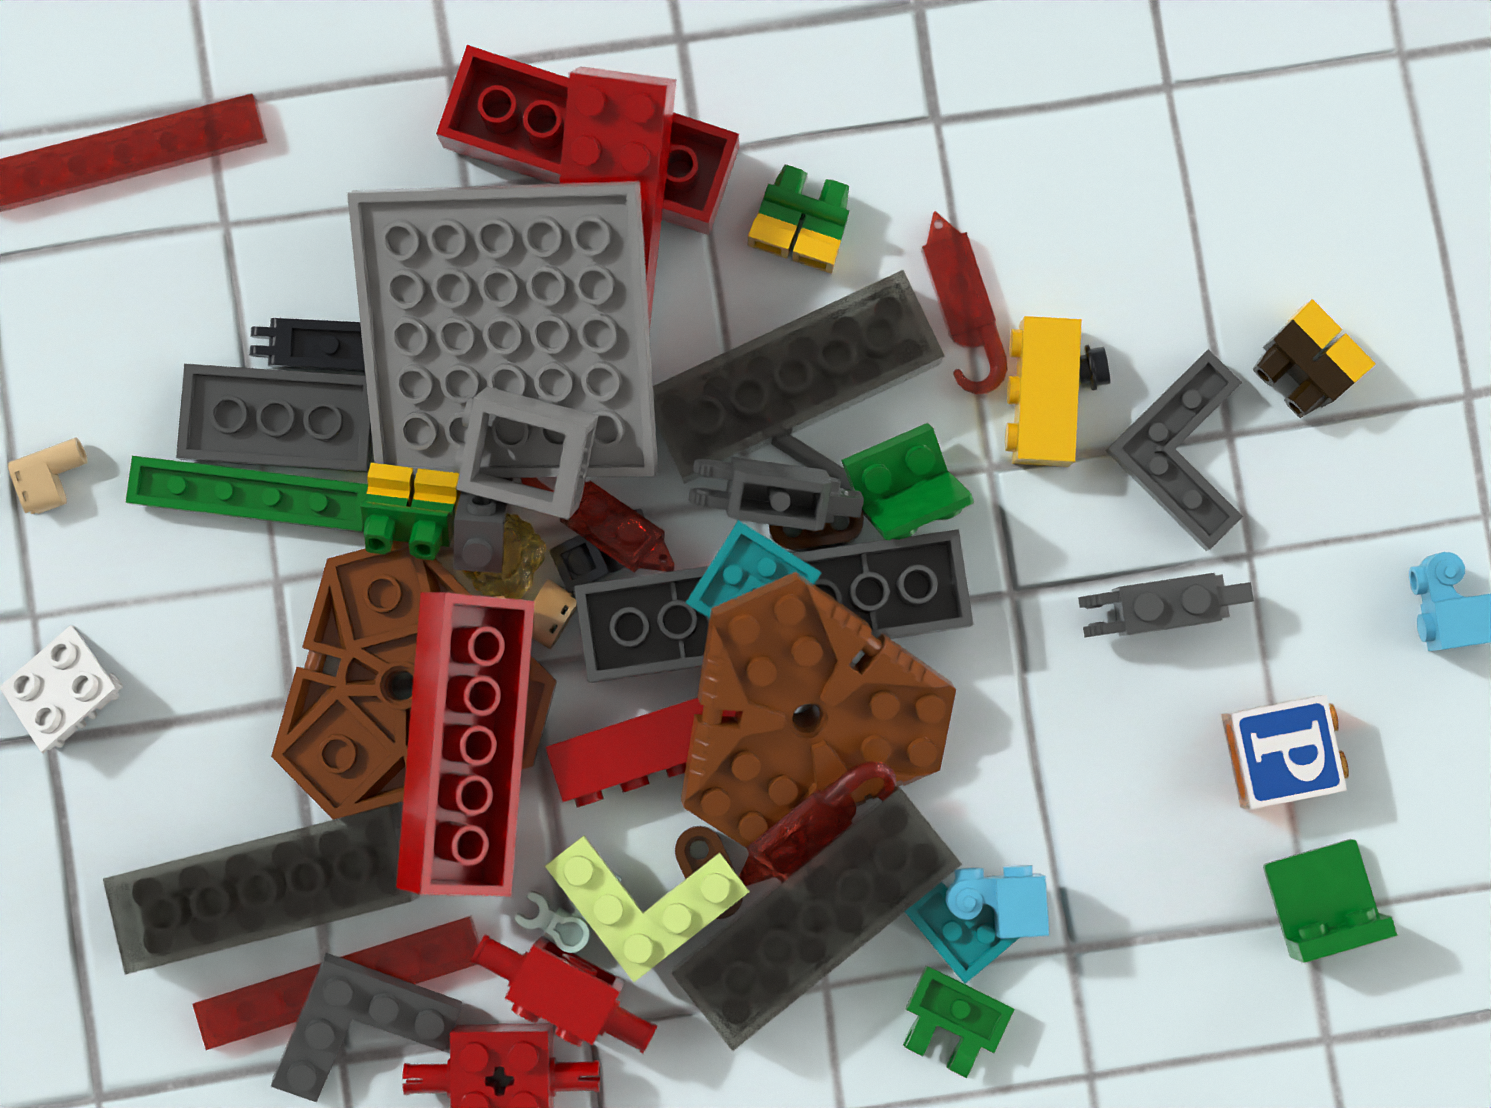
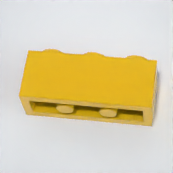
(1044, 391)

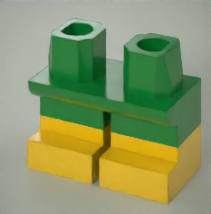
(785, 208)
(409, 509)

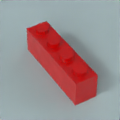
(624, 753)

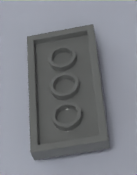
(274, 418)

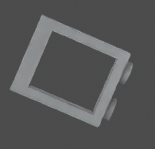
(574, 460)

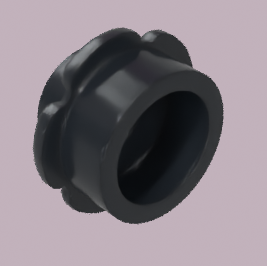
(1094, 367)

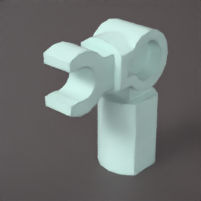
(567, 930)

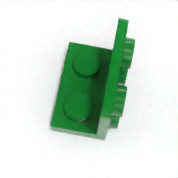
(906, 483)
(1325, 902)

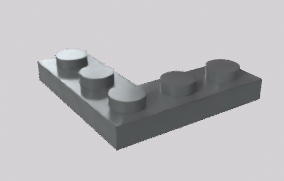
(1151, 457)
(357, 993)

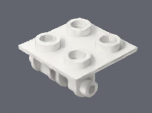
(59, 690)

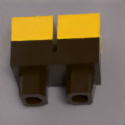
(1294, 351)

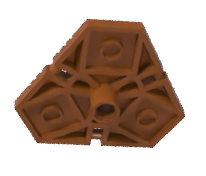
(790, 650)
(349, 731)

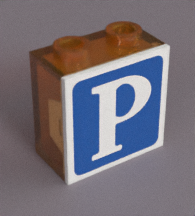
(1285, 751)

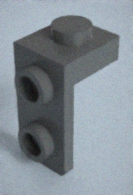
(479, 533)

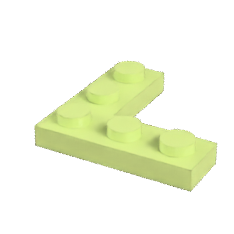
(638, 937)

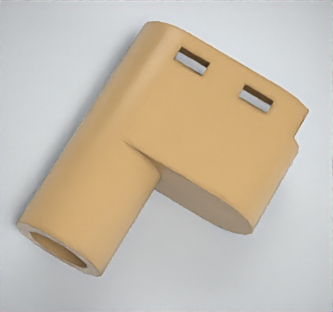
(39, 478)
(548, 612)

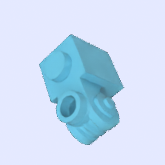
(1446, 616)
(1015, 896)

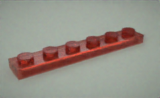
(130, 151)
(281, 998)

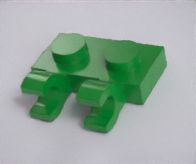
(960, 1010)

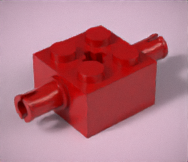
(564, 992)
(524, 1054)

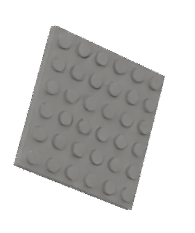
(508, 295)

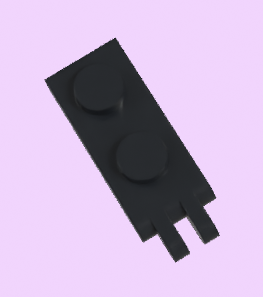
(311, 344)

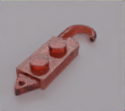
(963, 301)
(616, 529)
(811, 824)

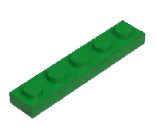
(246, 493)

